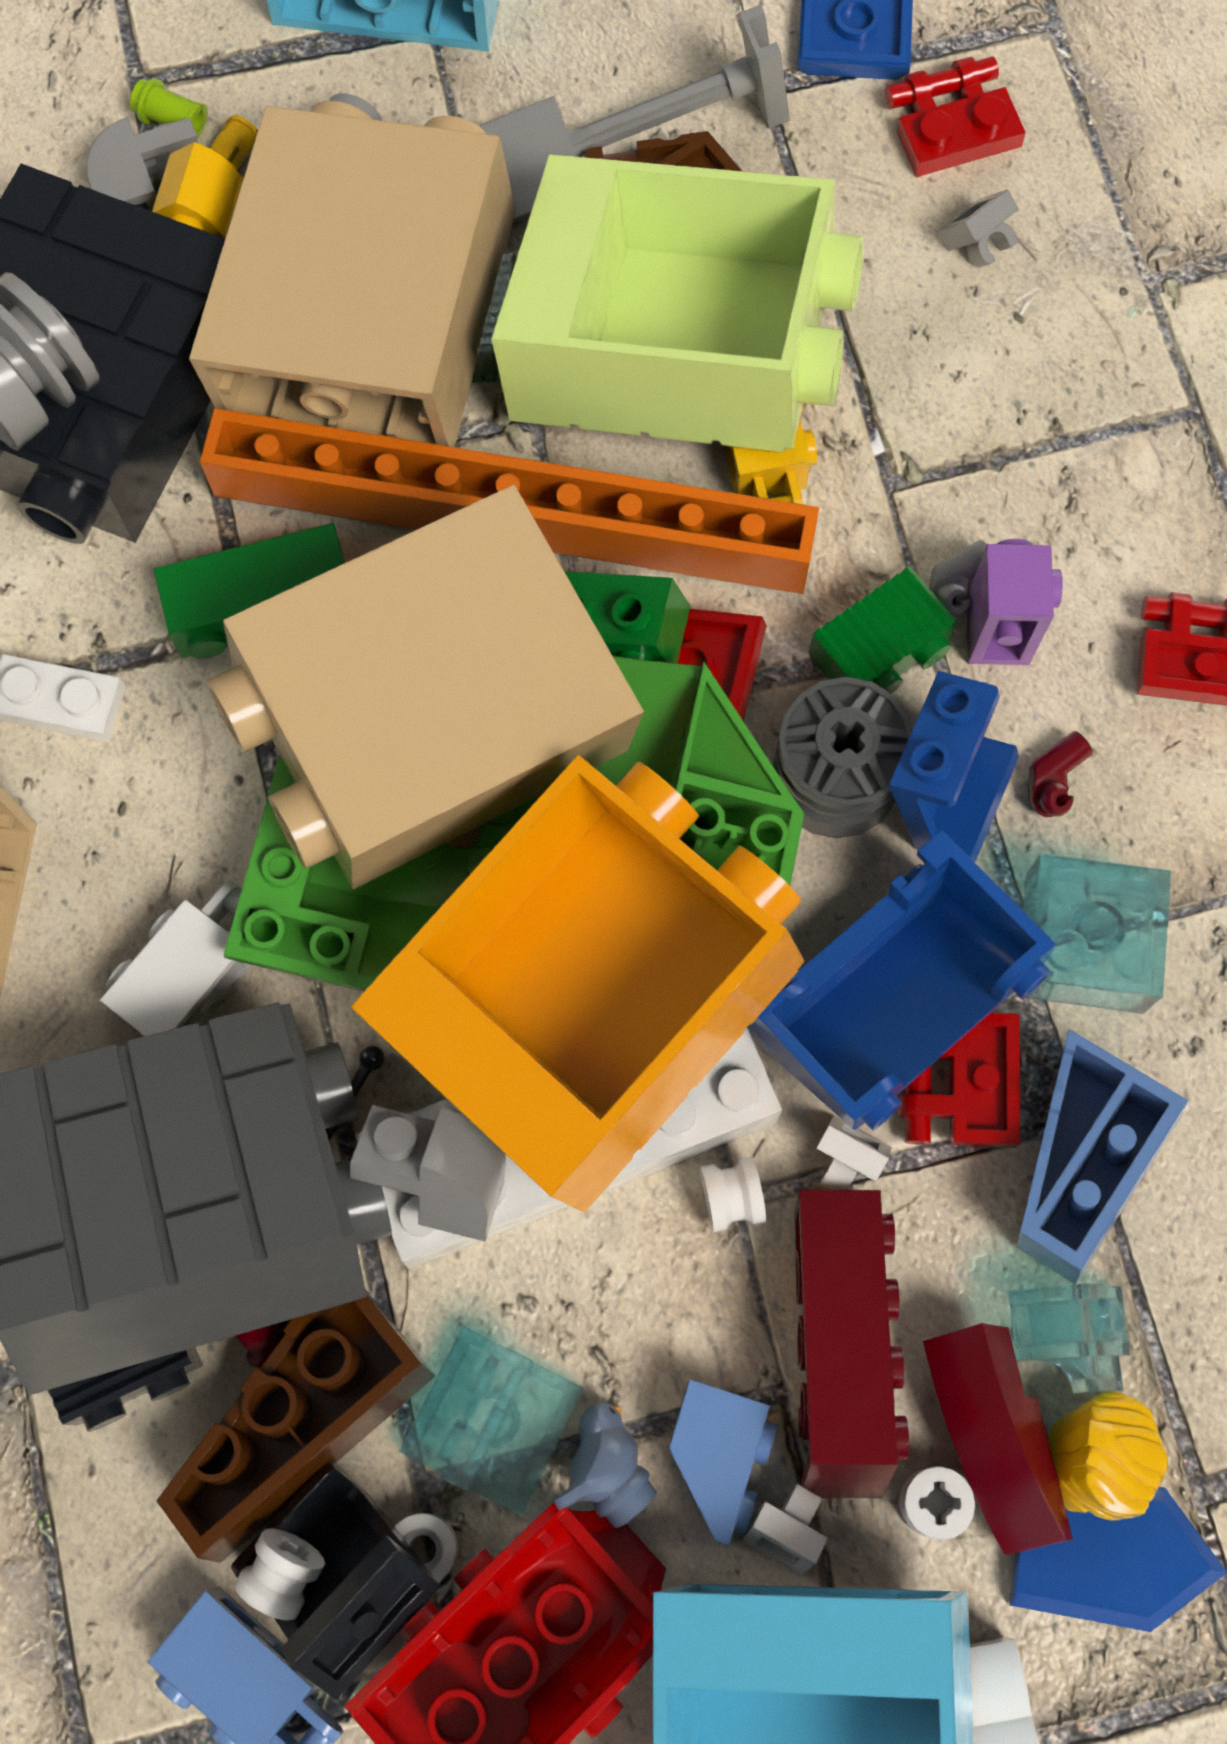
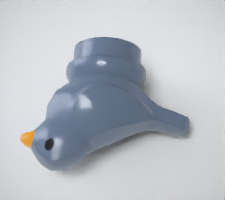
(607, 1468)

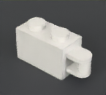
(180, 970)

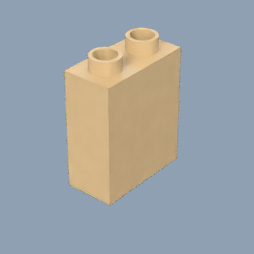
(357, 273)
(423, 688)

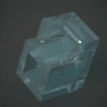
(1074, 1328)

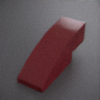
(998, 1436)

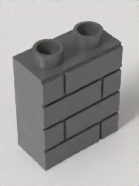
(175, 1195)

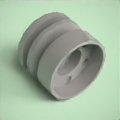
(35, 356)

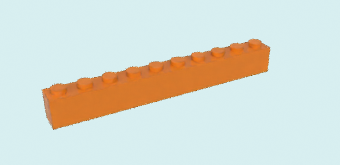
(574, 507)

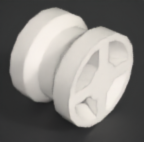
(733, 1194)
(923, 1502)
(279, 1574)

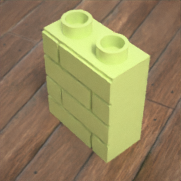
(676, 302)

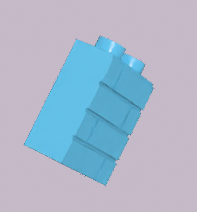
(810, 1665)

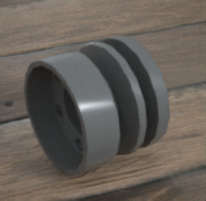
(850, 789)

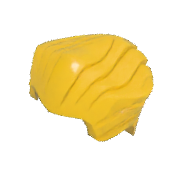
(1108, 1457)

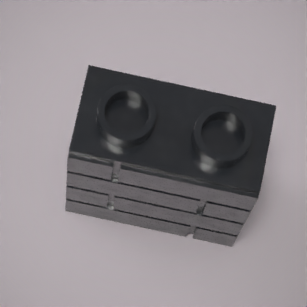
(135, 300)

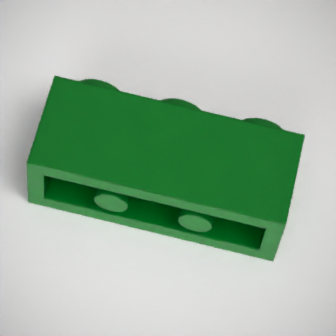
(218, 585)

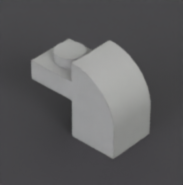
(132, 164)
(441, 1161)

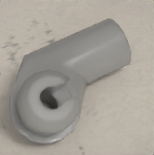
(951, 578)

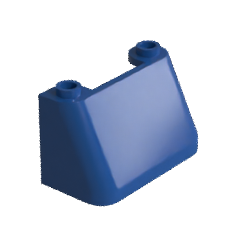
(903, 985)

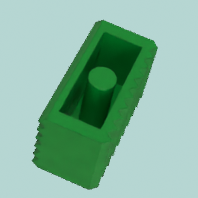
(885, 634)

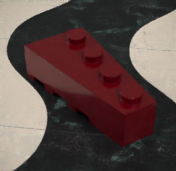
(847, 1345)

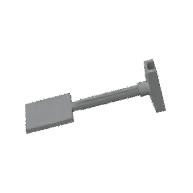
(539, 128)

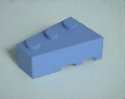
(1093, 1154)

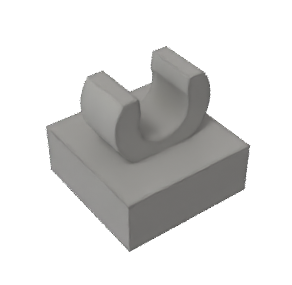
(978, 223)

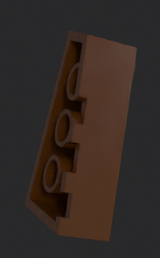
(303, 1408)

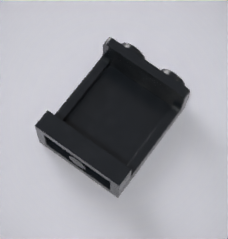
(363, 1592)

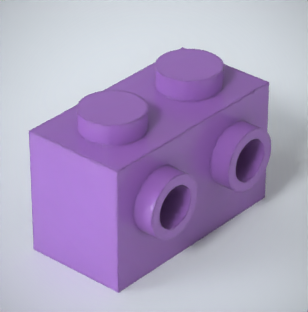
(1011, 602)

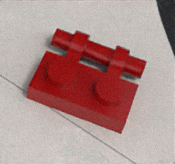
(959, 130)
(1182, 663)
(982, 1089)

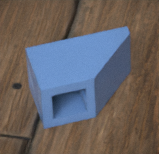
(715, 1450)

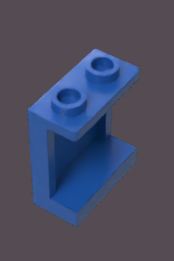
(949, 770)

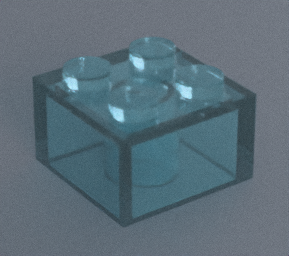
(1105, 930)

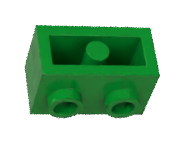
(635, 613)

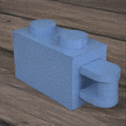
(237, 1677)

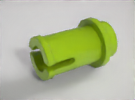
(162, 106)

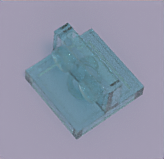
(491, 1420)

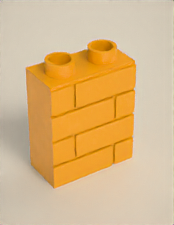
(587, 977)

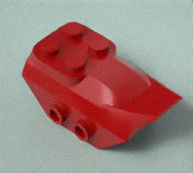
(526, 1644)

